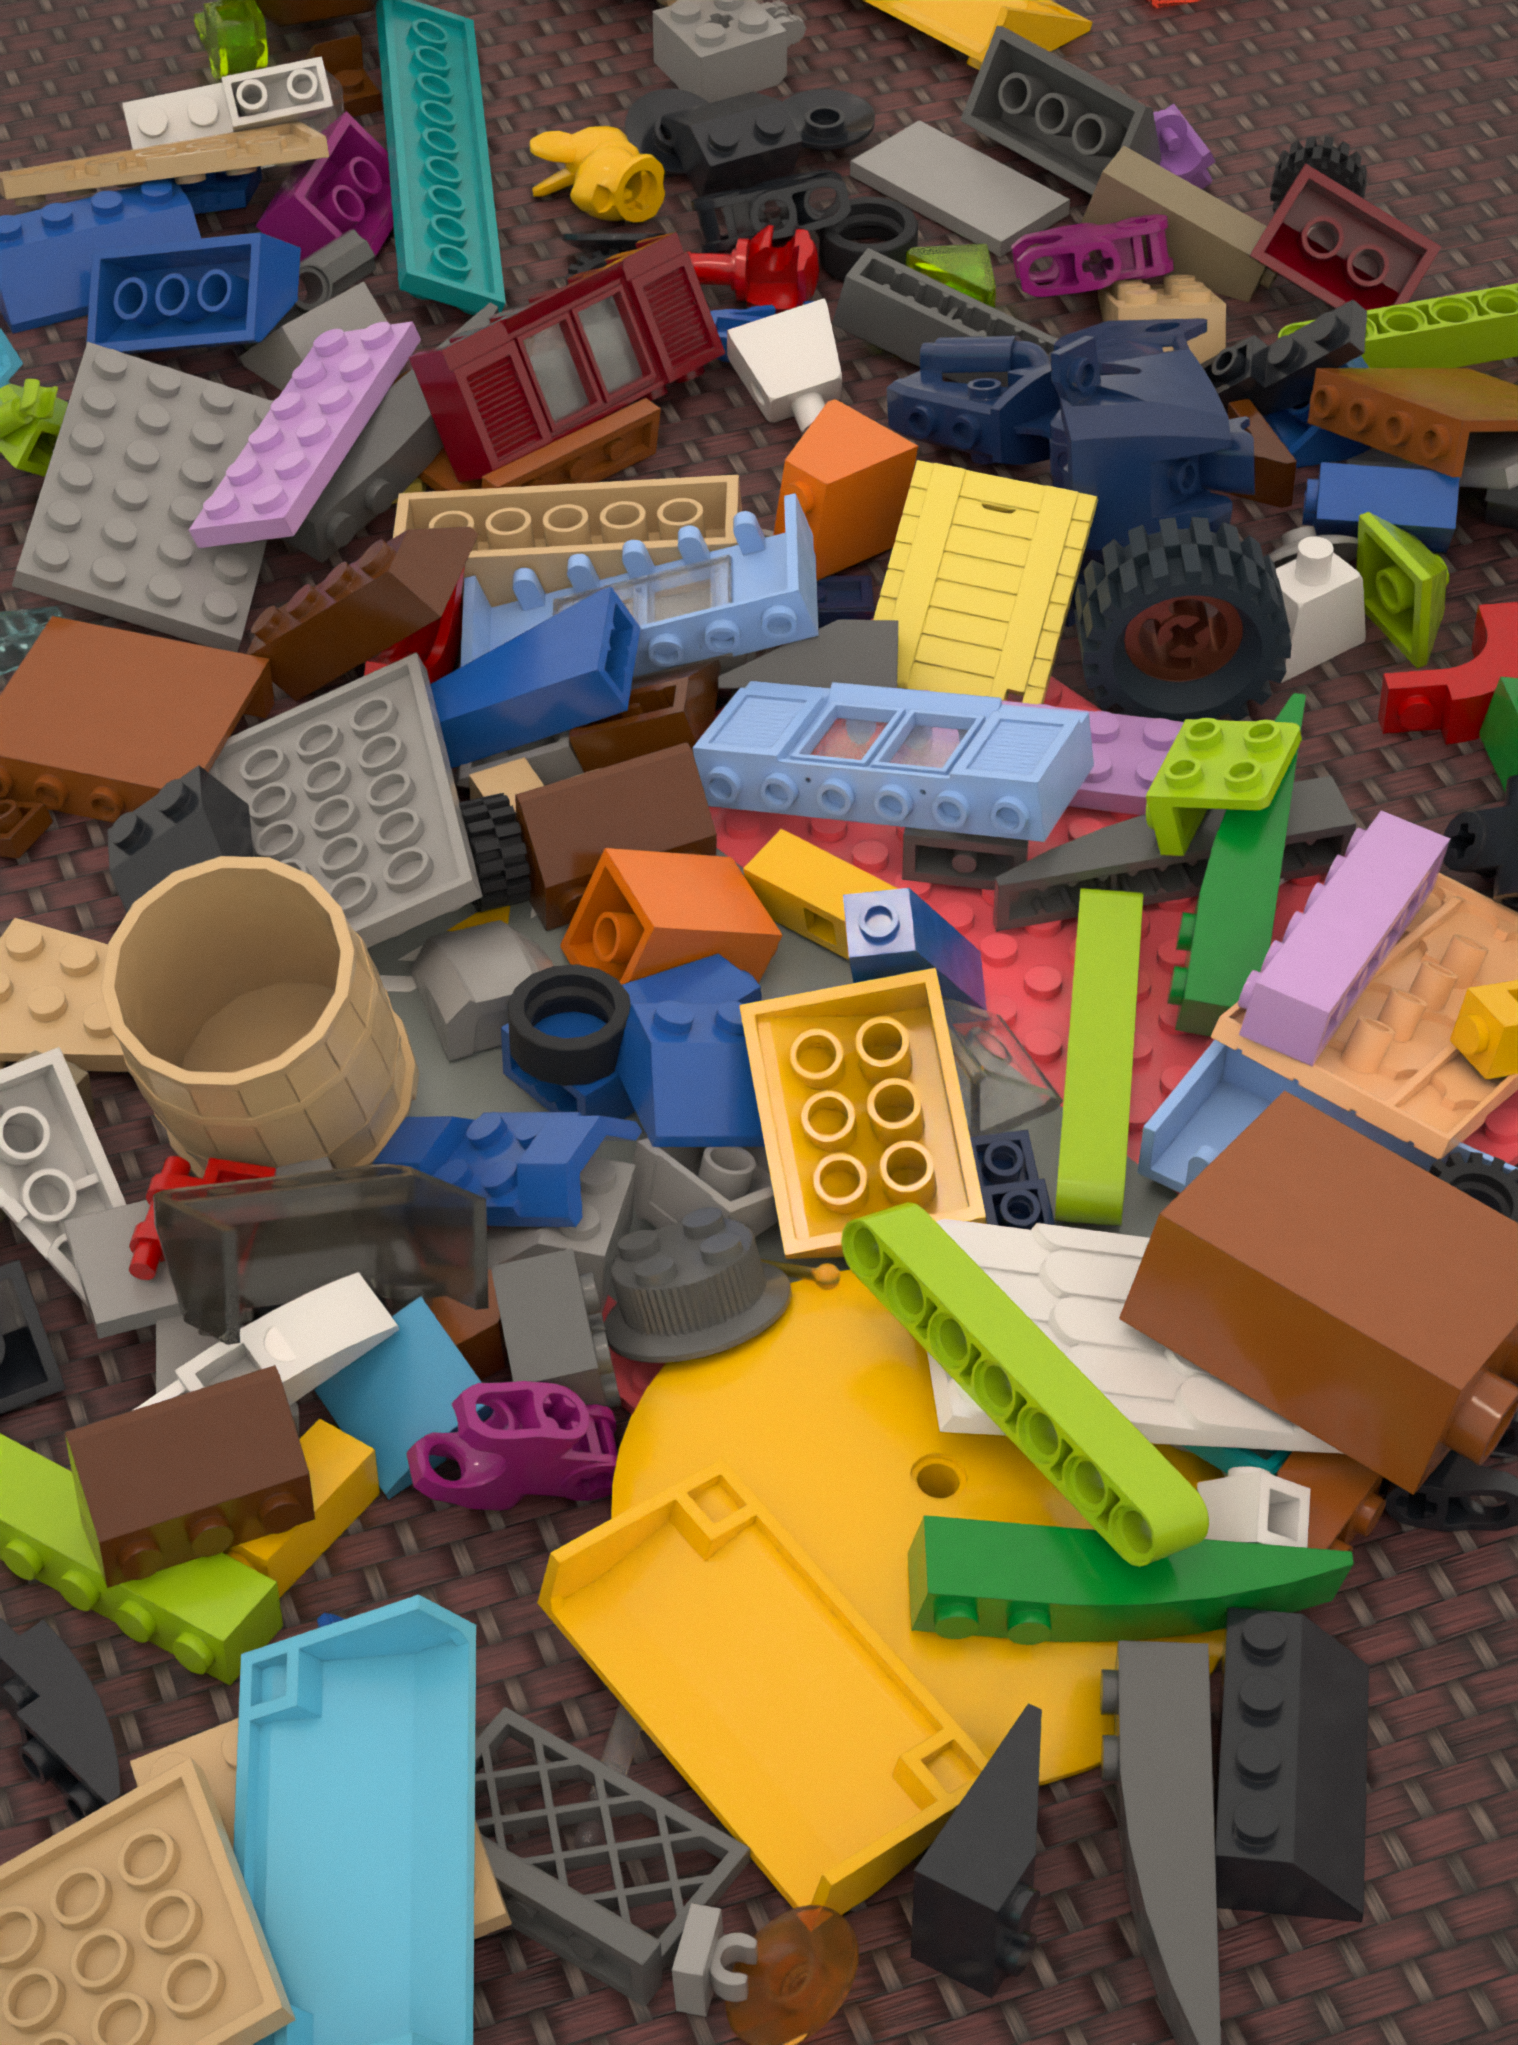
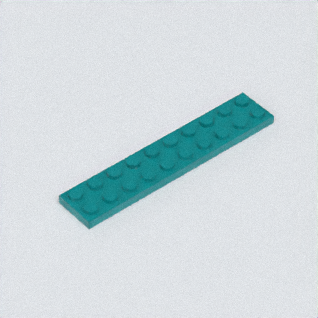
(438, 157)

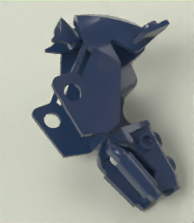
(1134, 439)

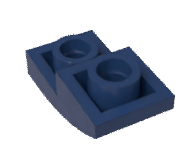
(1010, 1181)

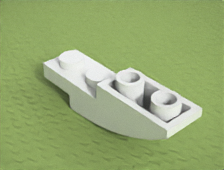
(236, 104)
(303, 1338)

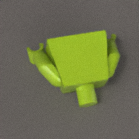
(30, 424)

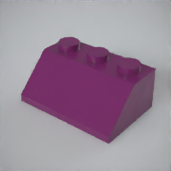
(334, 193)

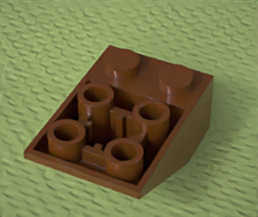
(660, 714)

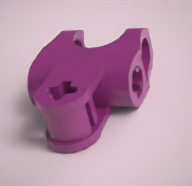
(1117, 255)
(532, 1444)

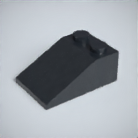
(176, 829)
(979, 1872)

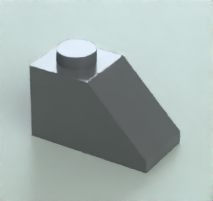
(959, 857)

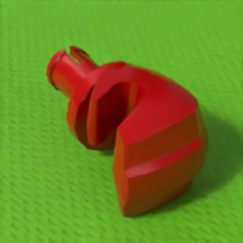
(763, 272)

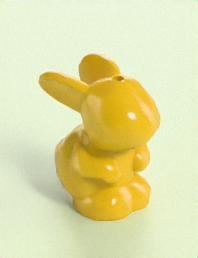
(605, 172)

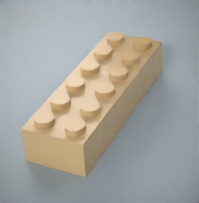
(552, 522)

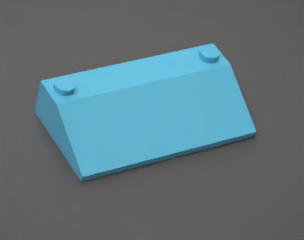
(364, 1824)

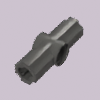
(329, 273)

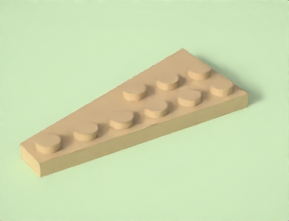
(183, 160)
(54, 998)

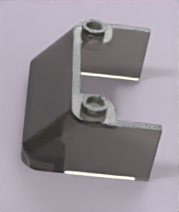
(296, 1232)

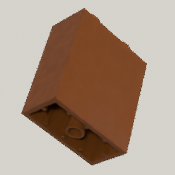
(1341, 1293)

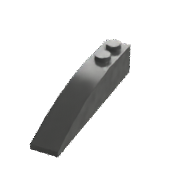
(906, 308)
(380, 464)
(1129, 859)
(1167, 1822)

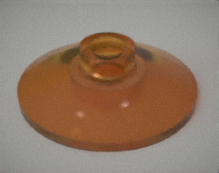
(799, 1977)

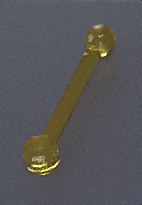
(825, 1276)

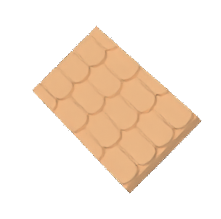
(1394, 1045)

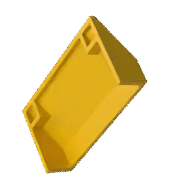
(972, 23)
(763, 1687)

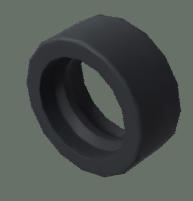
(868, 219)
(561, 991)

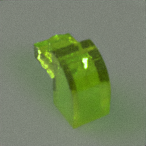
(233, 36)

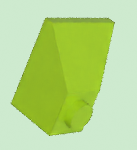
(1401, 586)

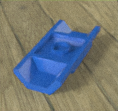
(515, 1160)

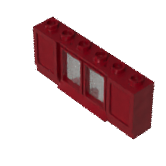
(569, 357)

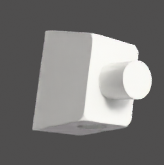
(788, 362)
(1321, 605)

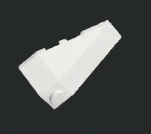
(50, 1158)

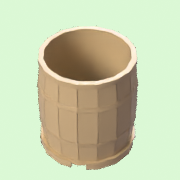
(257, 1019)

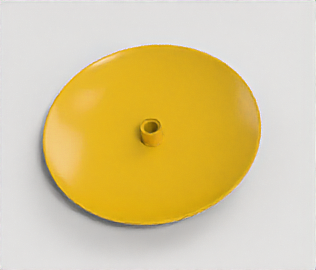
(846, 1451)

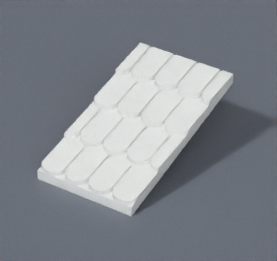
(1074, 1292)

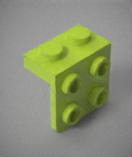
(1217, 768)

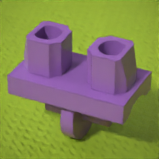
(1182, 148)

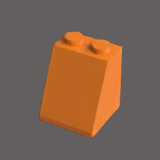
(849, 485)
(667, 911)

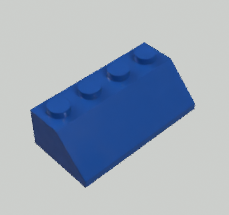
(51, 249)
(191, 292)
(690, 1075)

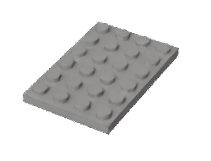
(124, 489)
(360, 800)

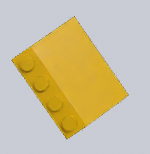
(859, 1108)

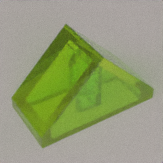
(959, 267)

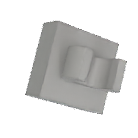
(702, 1960)

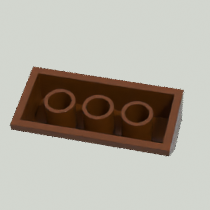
(361, 608)

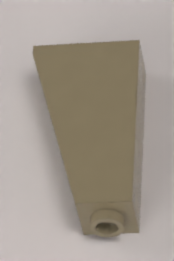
(1202, 234)

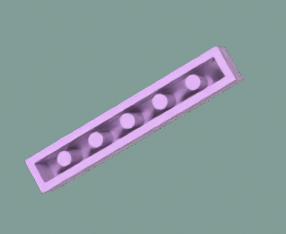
(1341, 937)

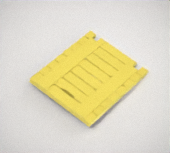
(980, 586)

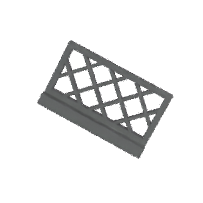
(579, 1924)

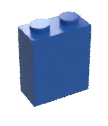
(1408, 498)

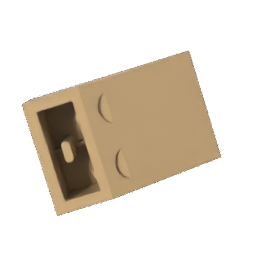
(1174, 299)

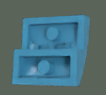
(401, 1393)

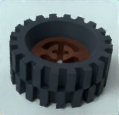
(1193, 661)

